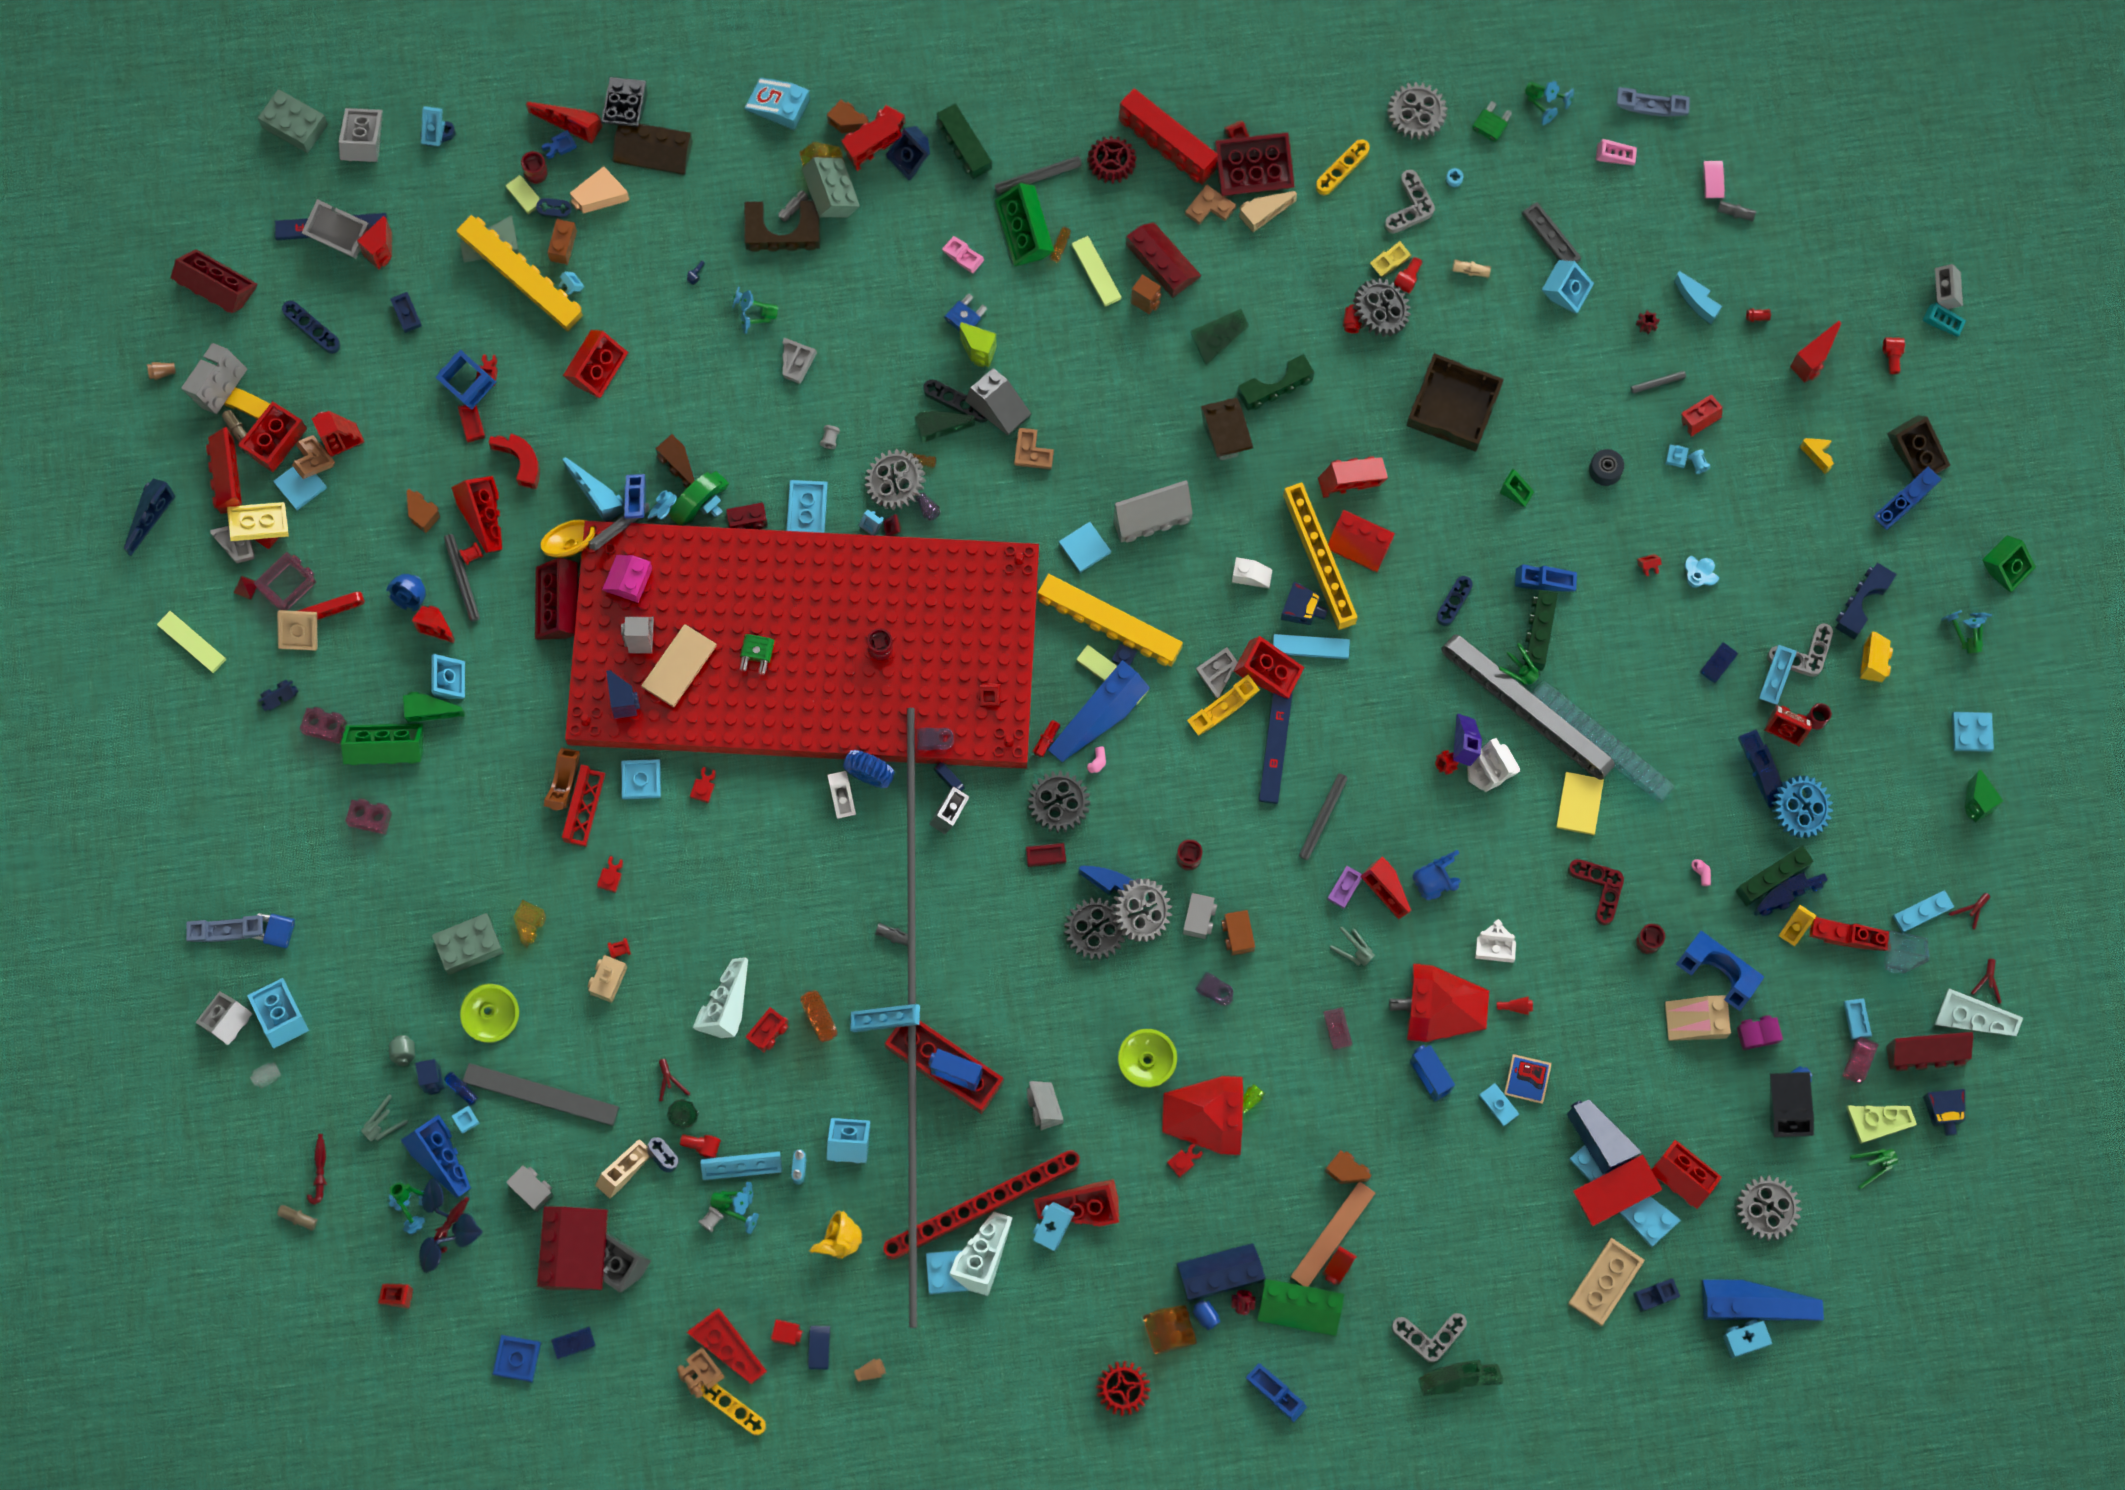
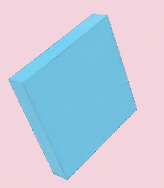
(299, 490)
(1084, 547)
(641, 779)

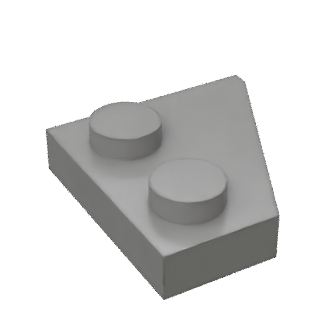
(796, 360)
(237, 550)
(1217, 671)

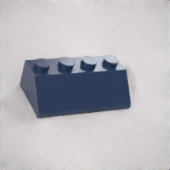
(1221, 1272)

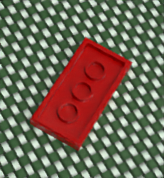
(1617, 1190)

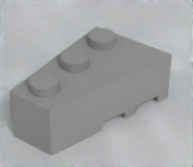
(638, 634)

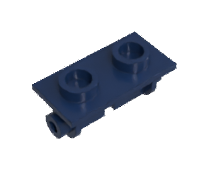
(271, 697)

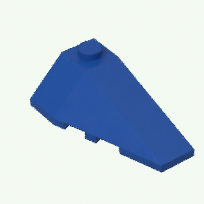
(434, 1151)

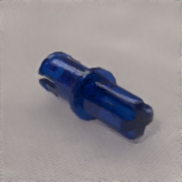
(461, 1088)

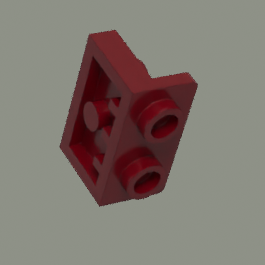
(747, 517)

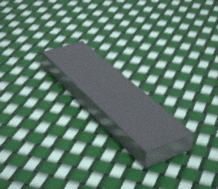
(1550, 233)

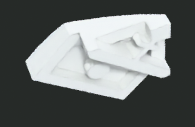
(1496, 944)

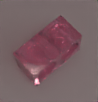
(321, 729)
(366, 821)
(1860, 1060)

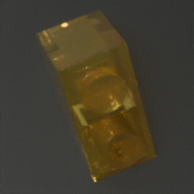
(820, 150)
(527, 920)

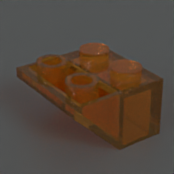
(1169, 1329)

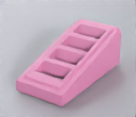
(1608, 146)

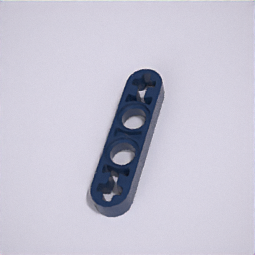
(311, 326)

